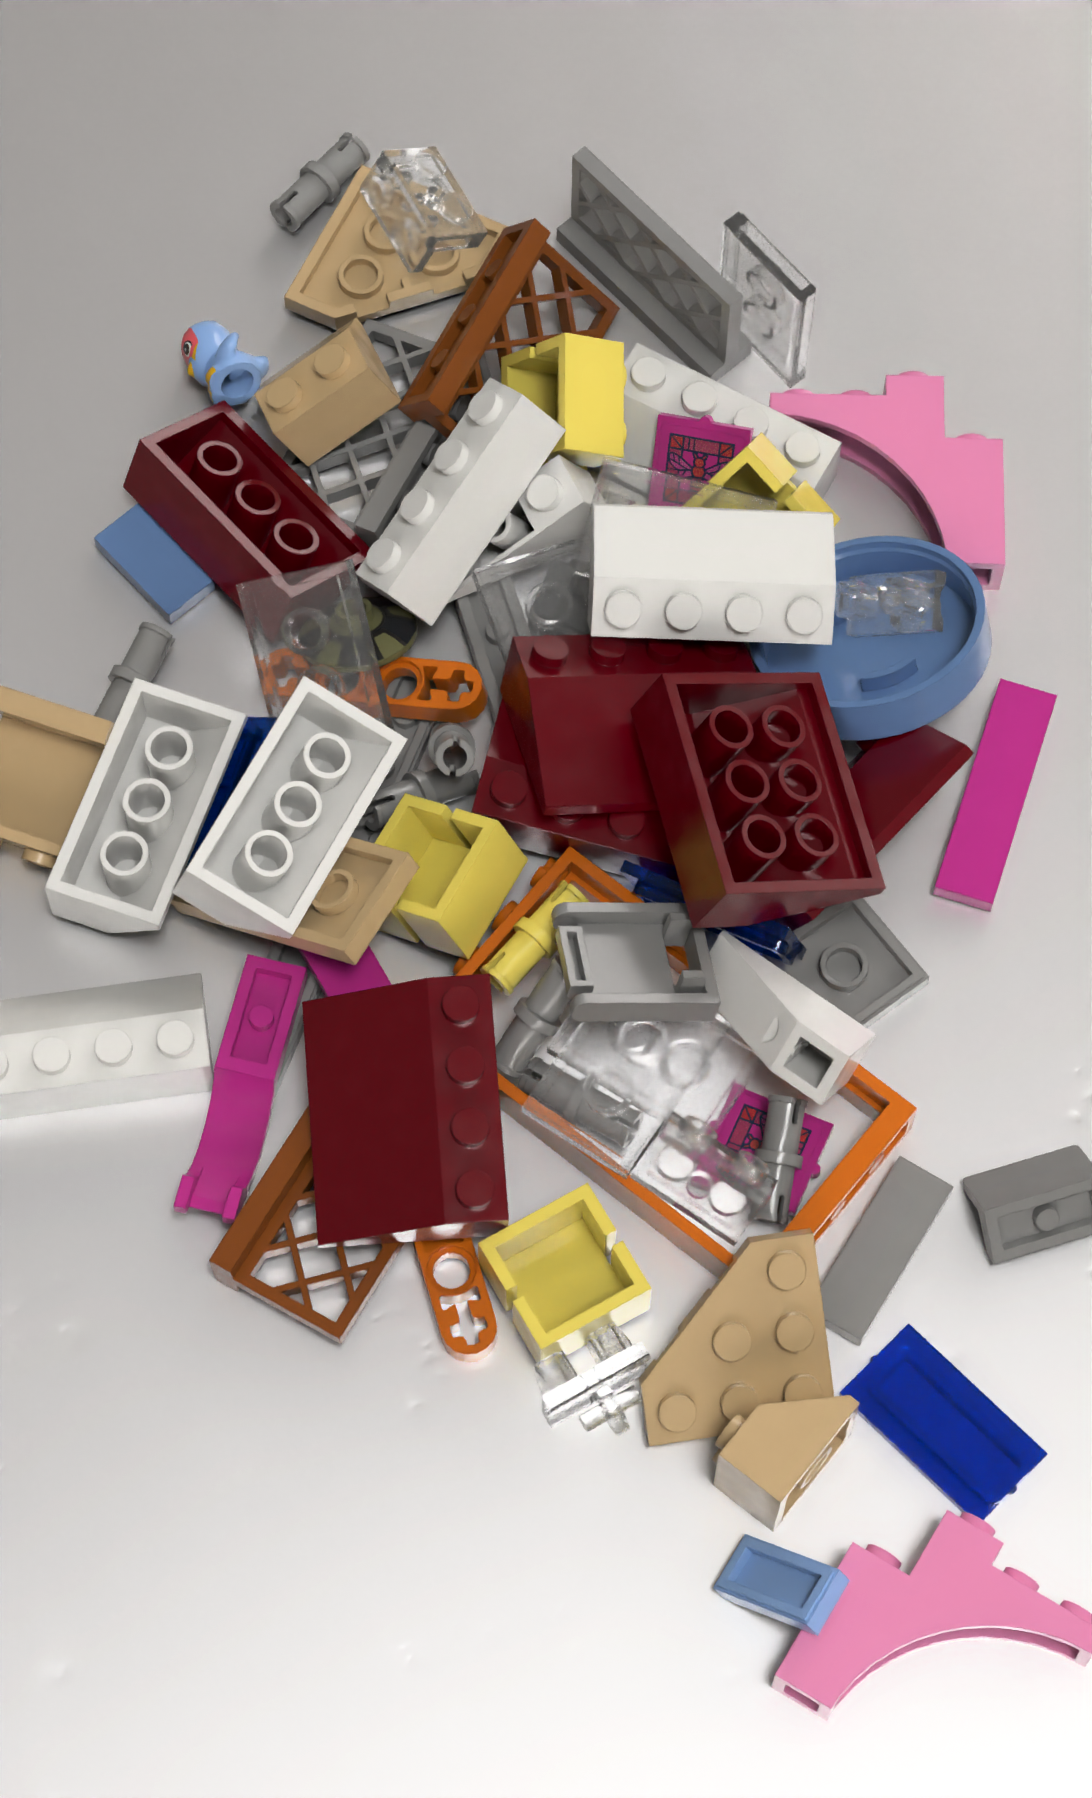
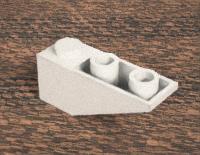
(545, 515)
(787, 1022)

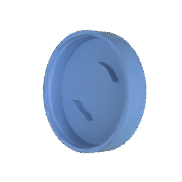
(894, 681)

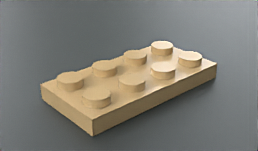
(348, 904)

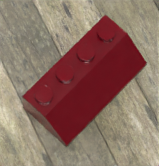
(235, 501)
(894, 782)

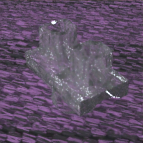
(891, 603)
(569, 1394)

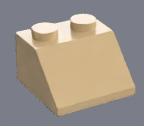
(327, 394)
(780, 1452)

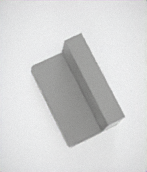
(1033, 1203)

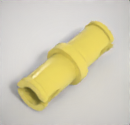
(530, 943)

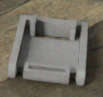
(620, 965)

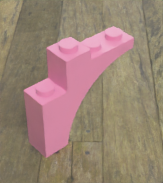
(901, 440)
(944, 1599)

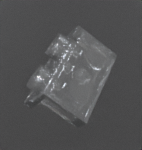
(420, 205)
(705, 1177)

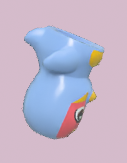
(219, 365)

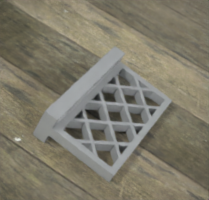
(652, 270)
(408, 462)

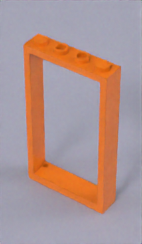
(890, 1111)

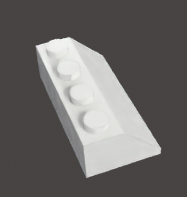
(665, 386)
(460, 501)
(712, 574)
(143, 810)
(290, 813)
(104, 1046)

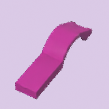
(243, 1088)

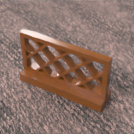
(483, 316)
(261, 1224)

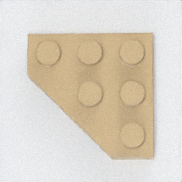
(360, 274)
(743, 1343)

